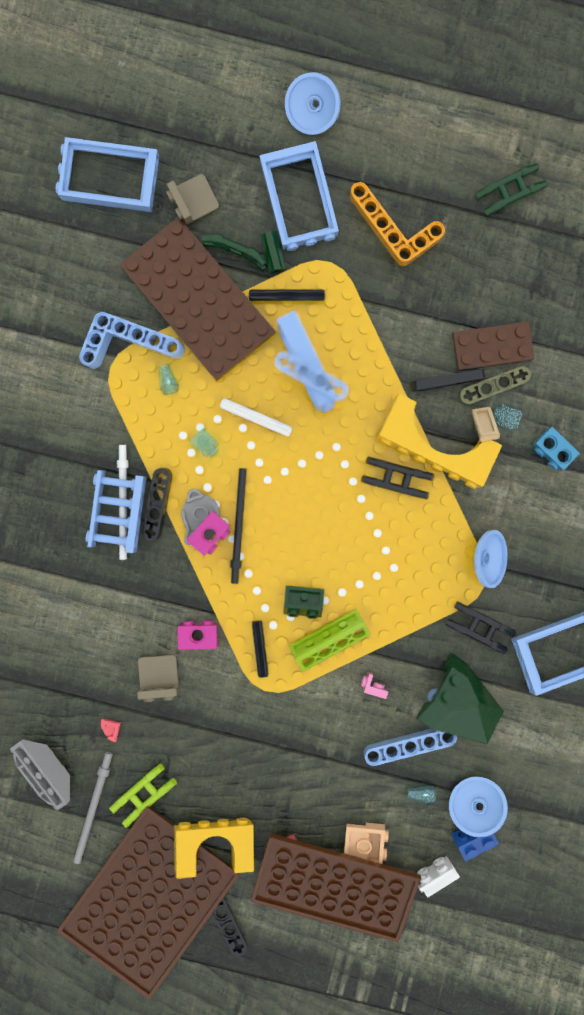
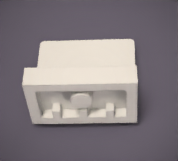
(437, 876)

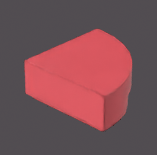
(110, 728)

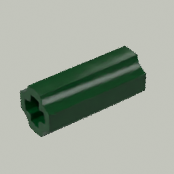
(272, 252)

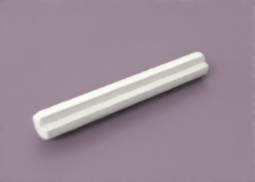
(255, 417)

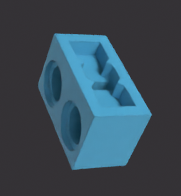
(558, 444)

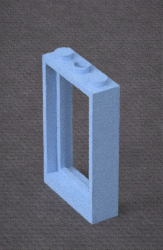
(289, 156)
(149, 177)
(300, 347)
(527, 663)

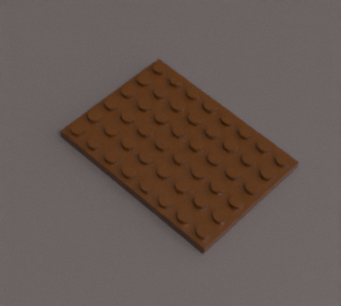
(137, 911)

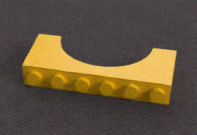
(400, 431)

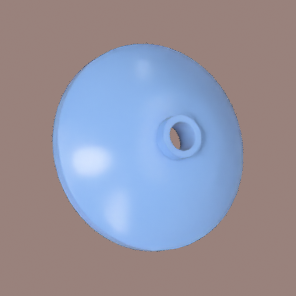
(301, 107)
(490, 558)
(464, 806)

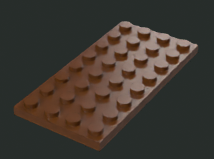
(197, 298)
(335, 887)

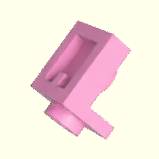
(376, 689)

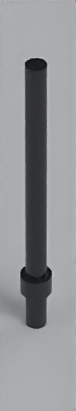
(235, 563)

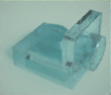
(507, 416)
(205, 443)

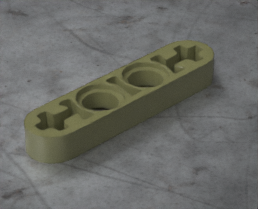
(494, 384)

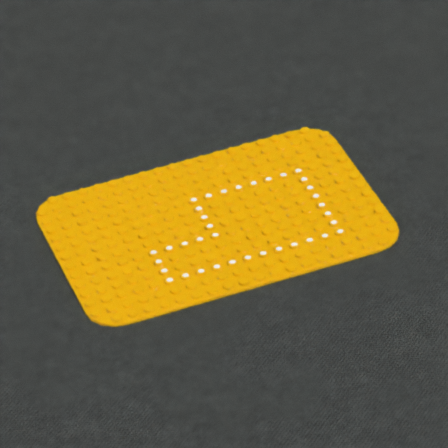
(304, 496)

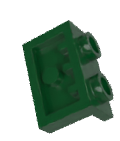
(303, 602)

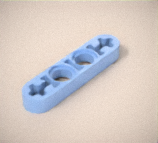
(312, 374)

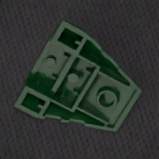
(461, 705)

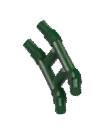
(506, 198)
(219, 241)

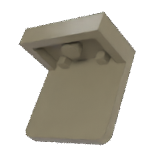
(192, 198)
(158, 678)

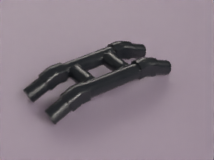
(408, 473)
(477, 617)

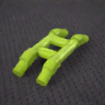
(131, 794)

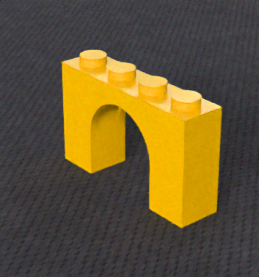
(189, 837)

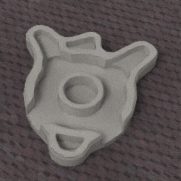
(196, 510)

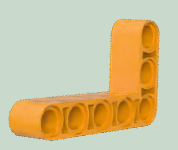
(391, 229)

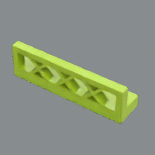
(328, 637)

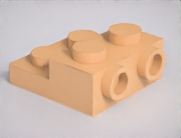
(366, 841)

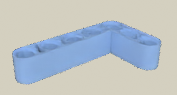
(129, 334)
(400, 742)

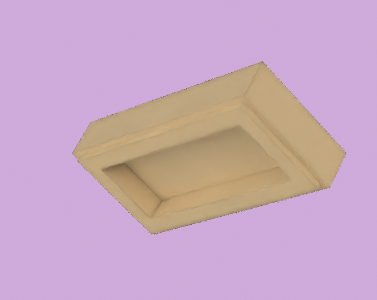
(485, 424)

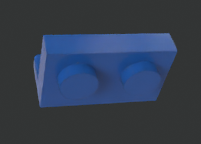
(472, 846)

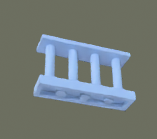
(135, 505)

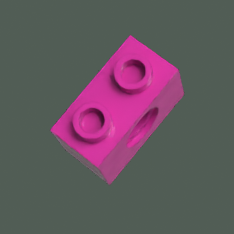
(198, 539)
(187, 641)

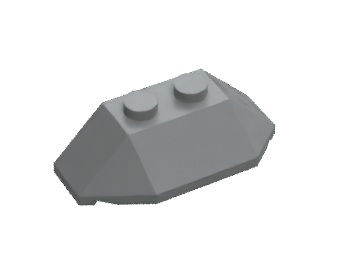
(43, 772)

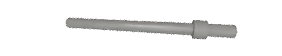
(103, 772)

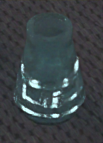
(168, 383)
(422, 794)

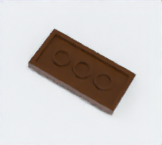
(493, 346)

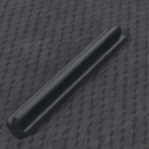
(287, 295)

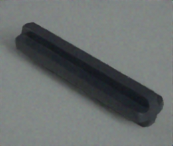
(260, 651)

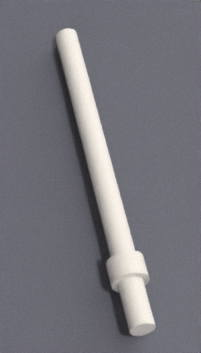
(122, 464)

